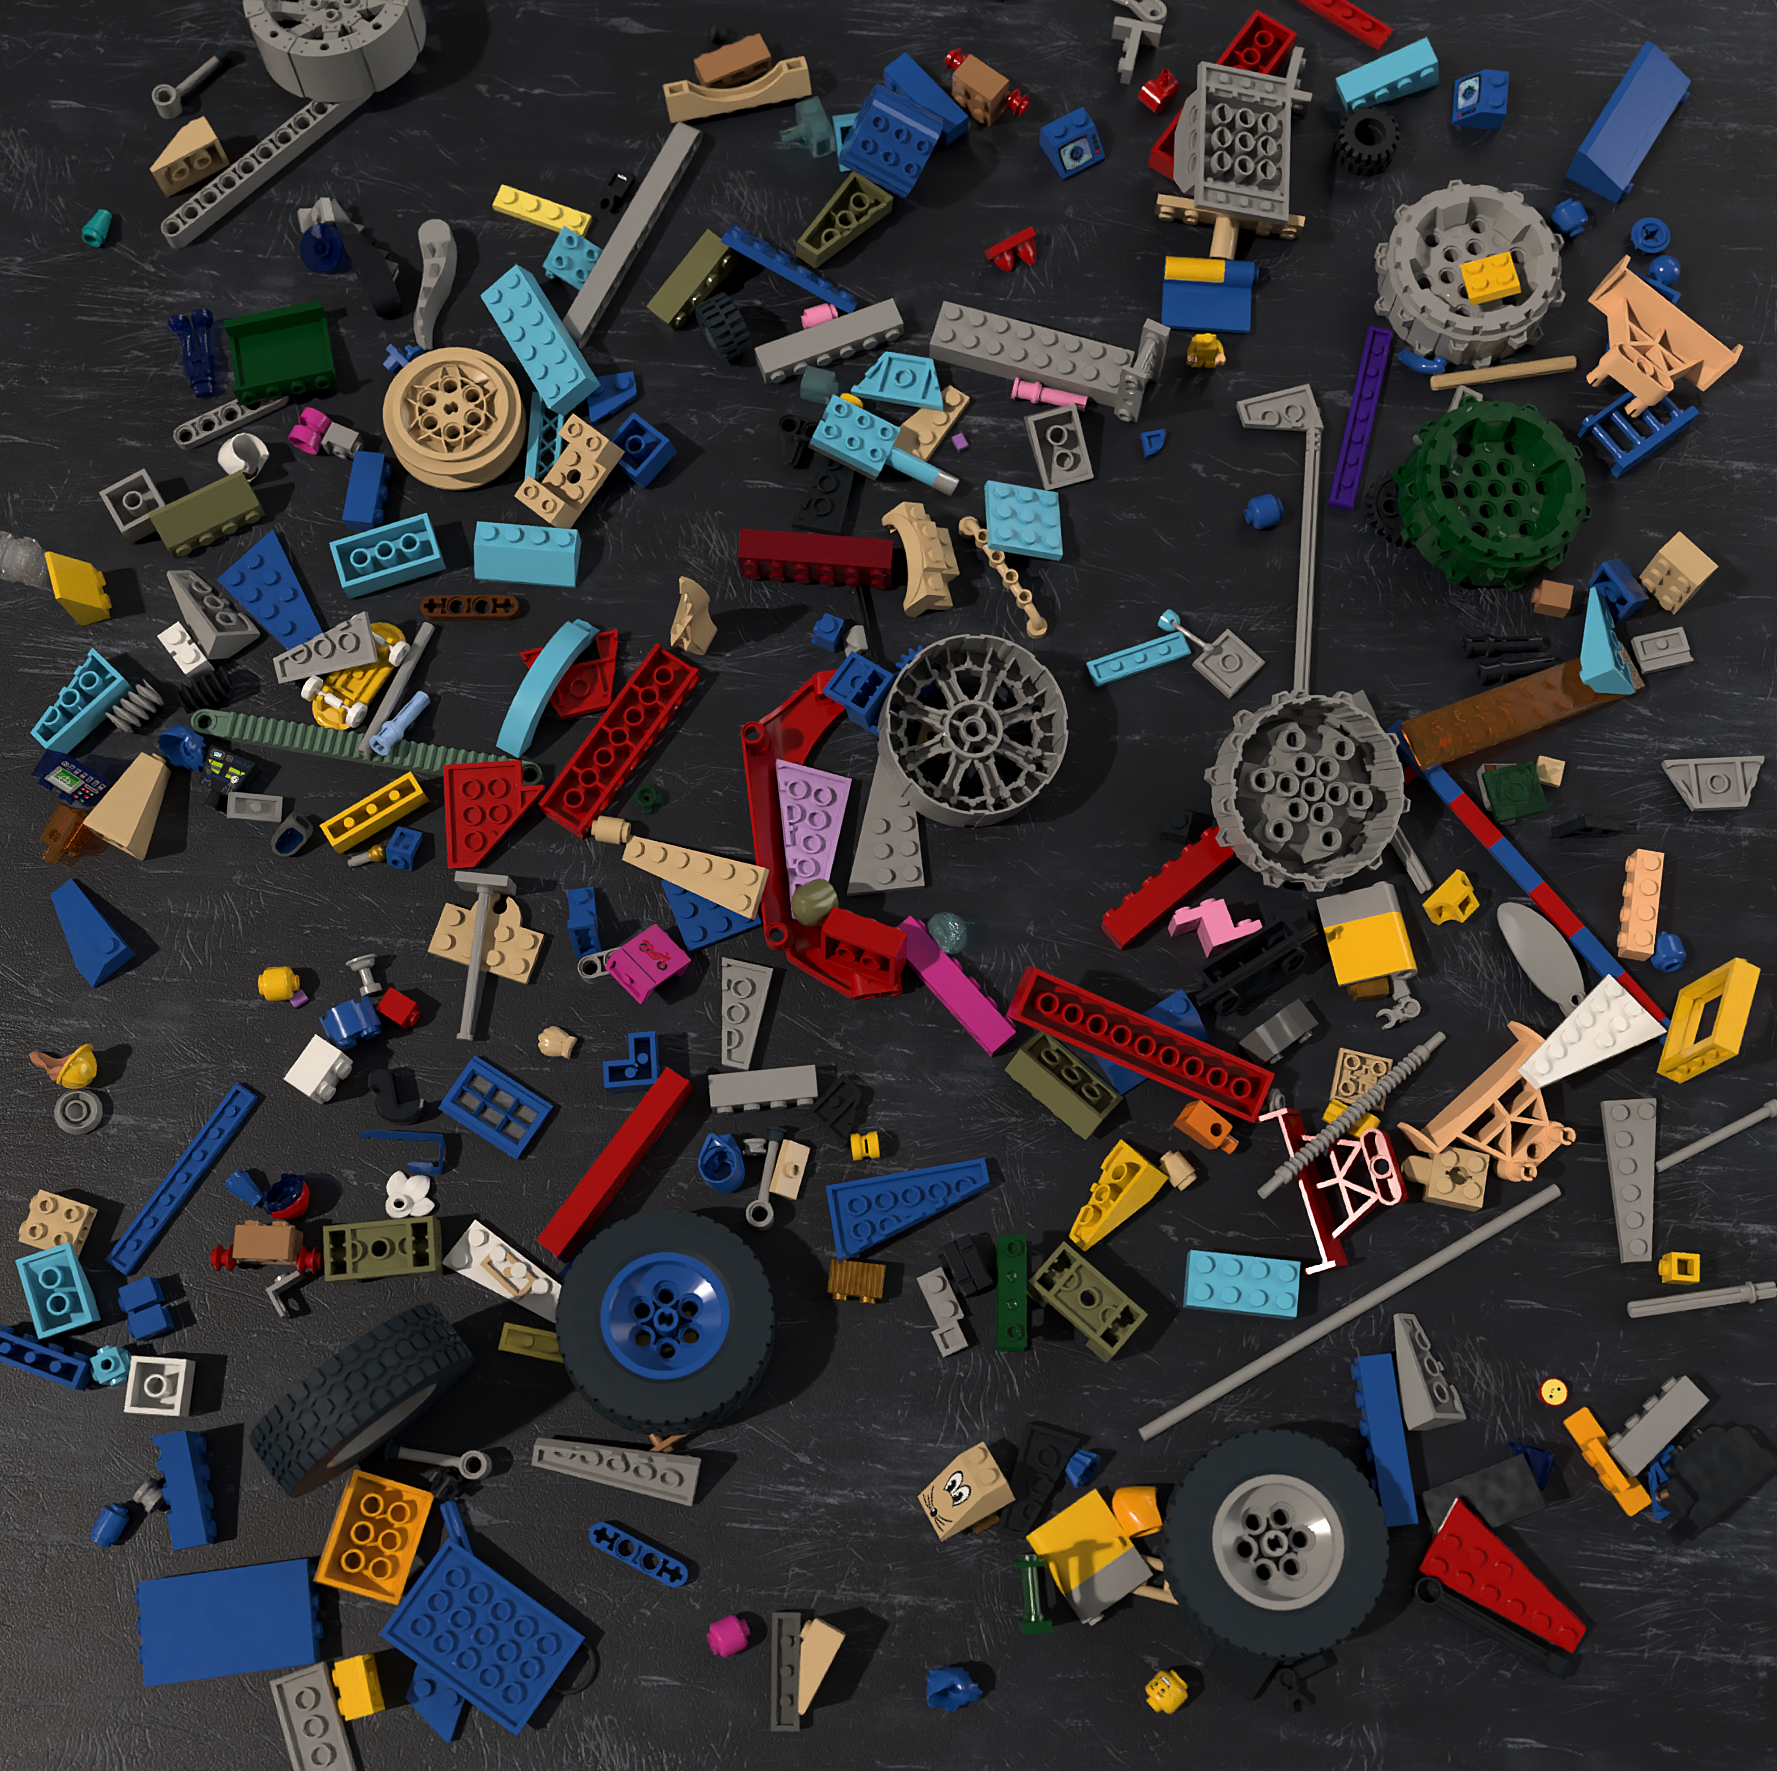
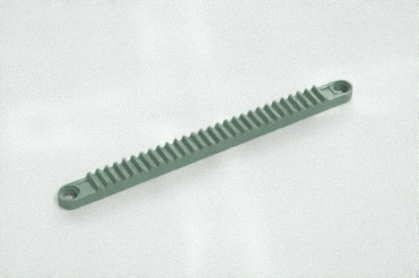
(339, 744)

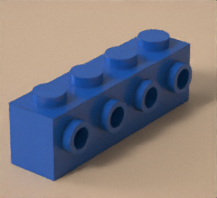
(44, 1360)

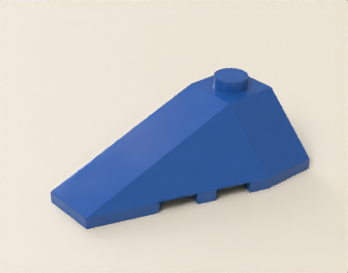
(90, 937)

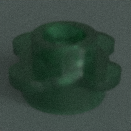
(646, 791)

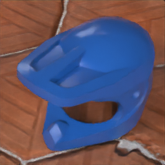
(721, 1163)

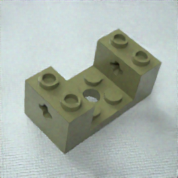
(411, 1243)
(1104, 1323)

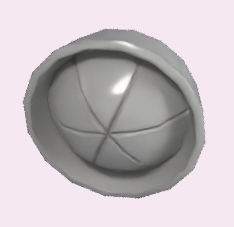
(78, 1111)

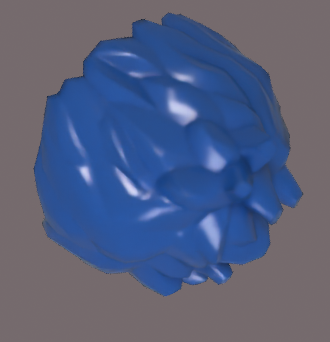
(183, 747)
(950, 1688)

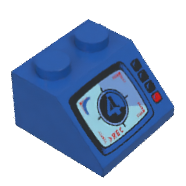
(1481, 99)
(1072, 143)

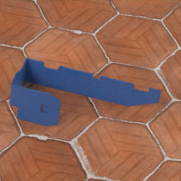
(425, 1168)

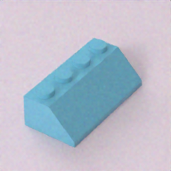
(526, 554)

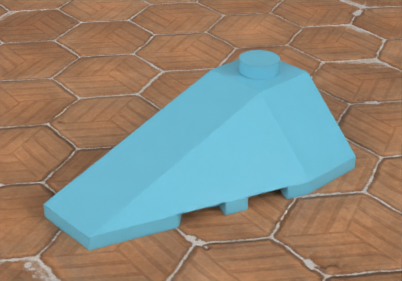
(1600, 657)

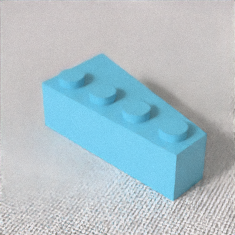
(1390, 77)
(82, 704)

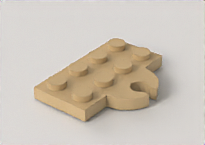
(506, 948)

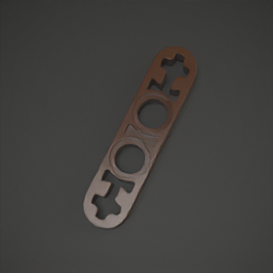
(470, 603)

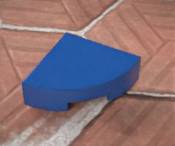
(1152, 442)

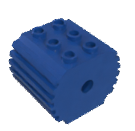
(890, 140)

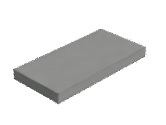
(312, 1721)

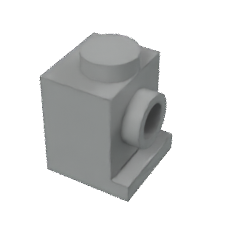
(342, 441)

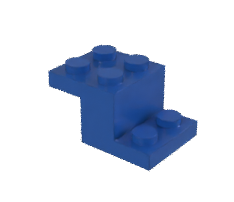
(861, 690)

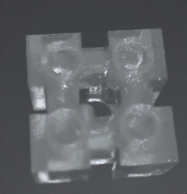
(23, 561)

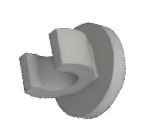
(1275, 1101)

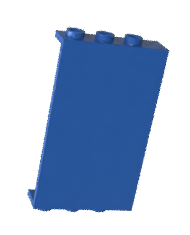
(229, 1622)

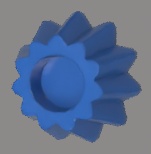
(1082, 1467)

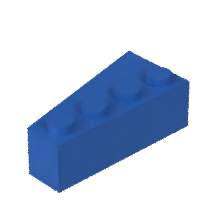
(186, 1488)

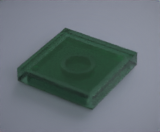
(1514, 792)

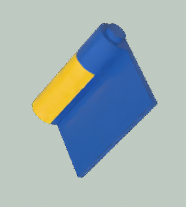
(1207, 294)

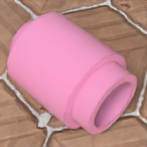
(818, 315)

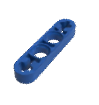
(640, 1550)

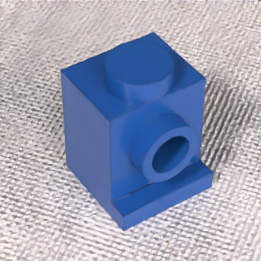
(828, 632)

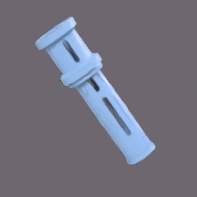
(394, 730)

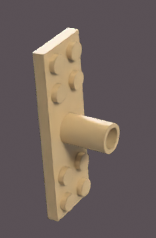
(1226, 225)

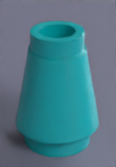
(97, 228)

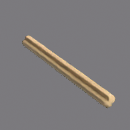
(1503, 372)

